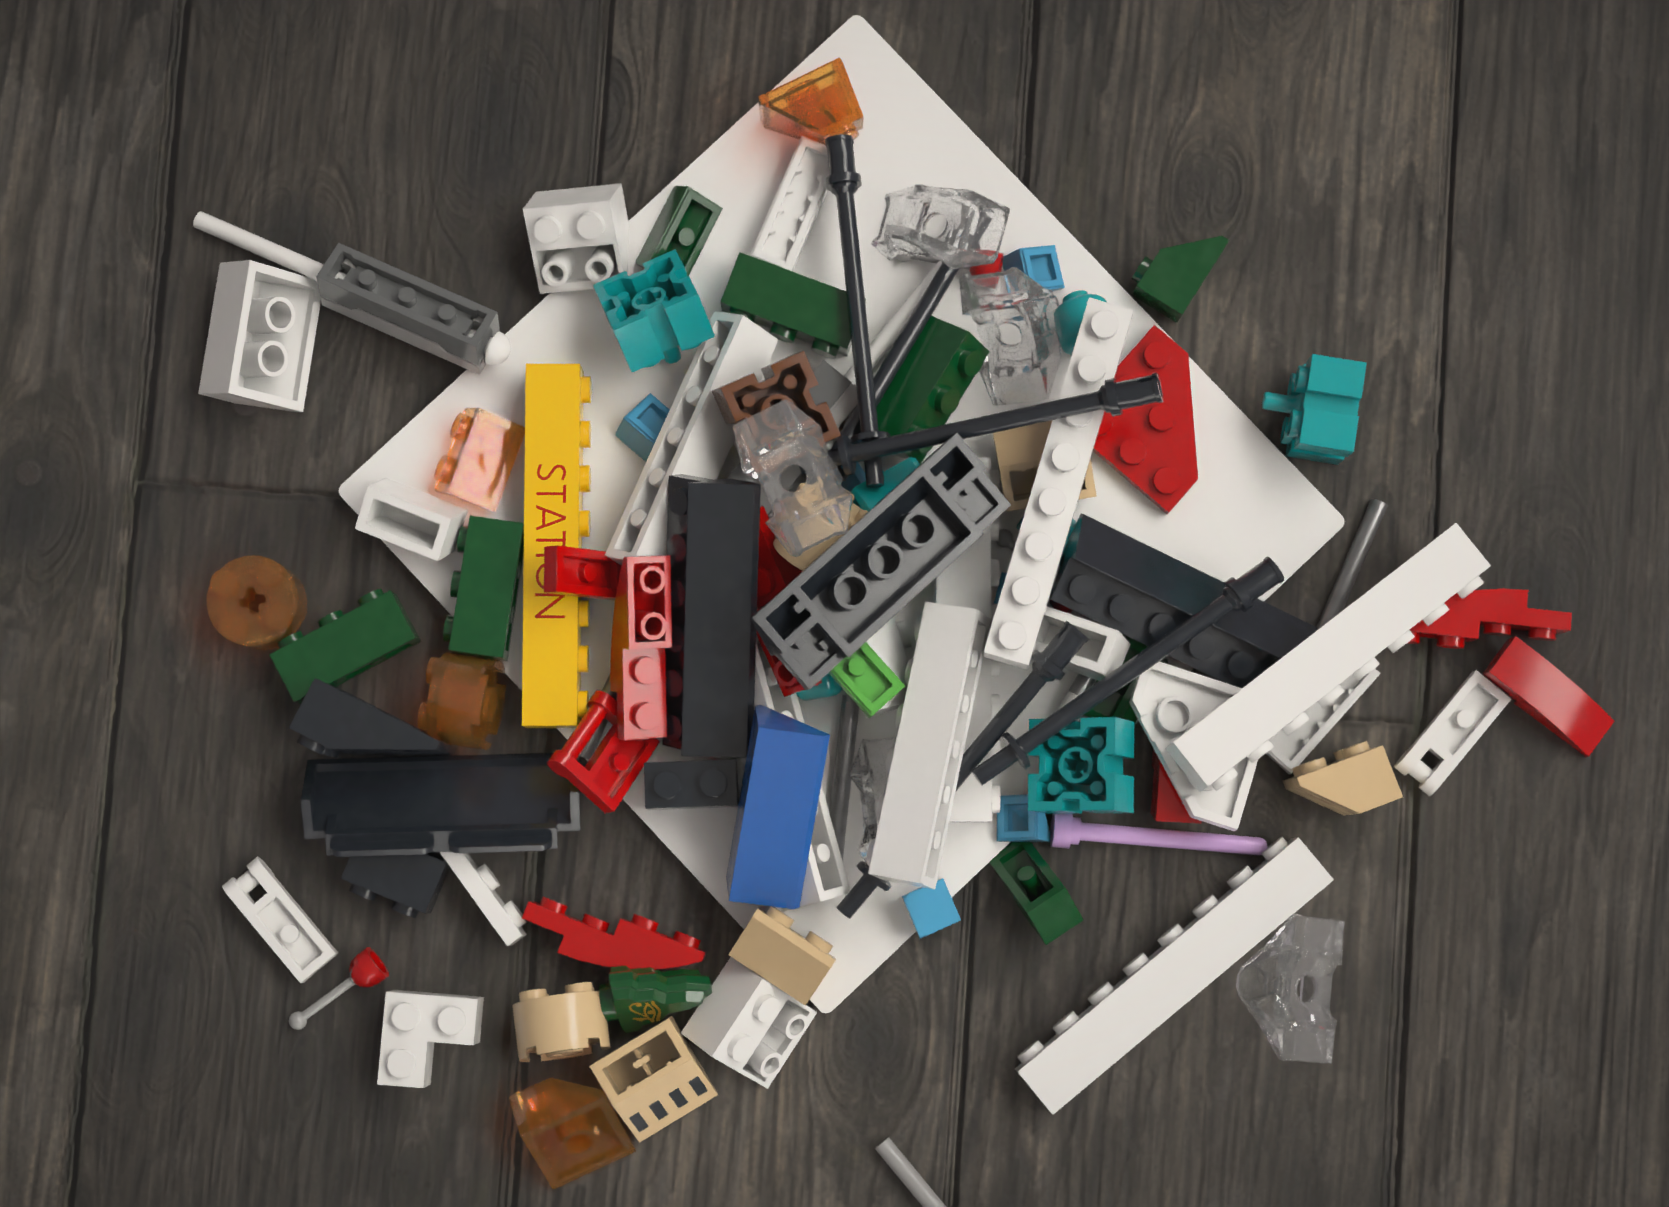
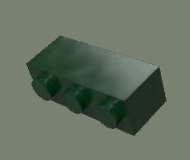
(789, 305)
(930, 381)
(485, 588)
(345, 644)

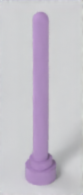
(1070, 830)

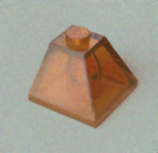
(814, 105)
(569, 1129)

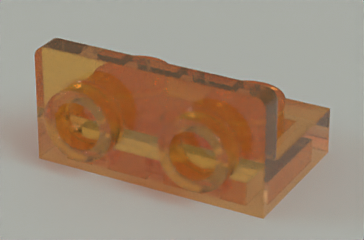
(479, 458)

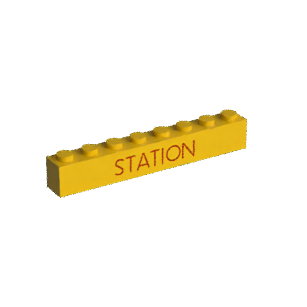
(554, 517)

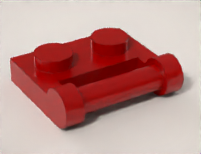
(613, 763)

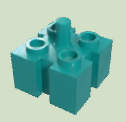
(654, 312)
(1321, 407)
(1084, 768)

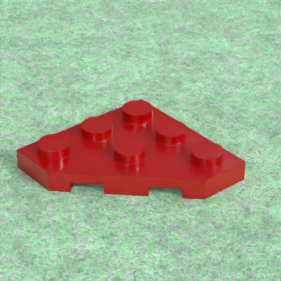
(1155, 441)

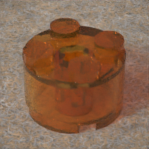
(235, 587)
(463, 700)

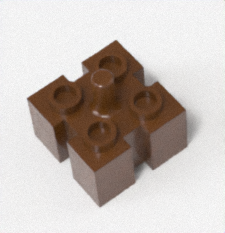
(783, 380)

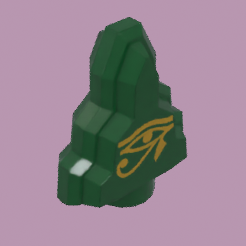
(648, 995)

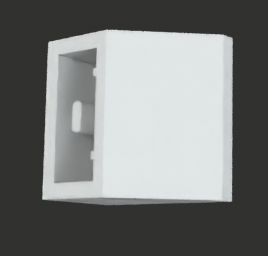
(577, 236)
(748, 1023)

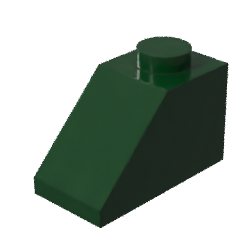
(1176, 275)
(1036, 890)

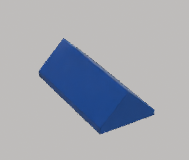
(776, 810)

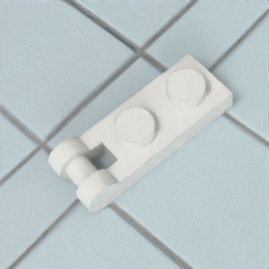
(1453, 731)
(481, 886)
(280, 921)

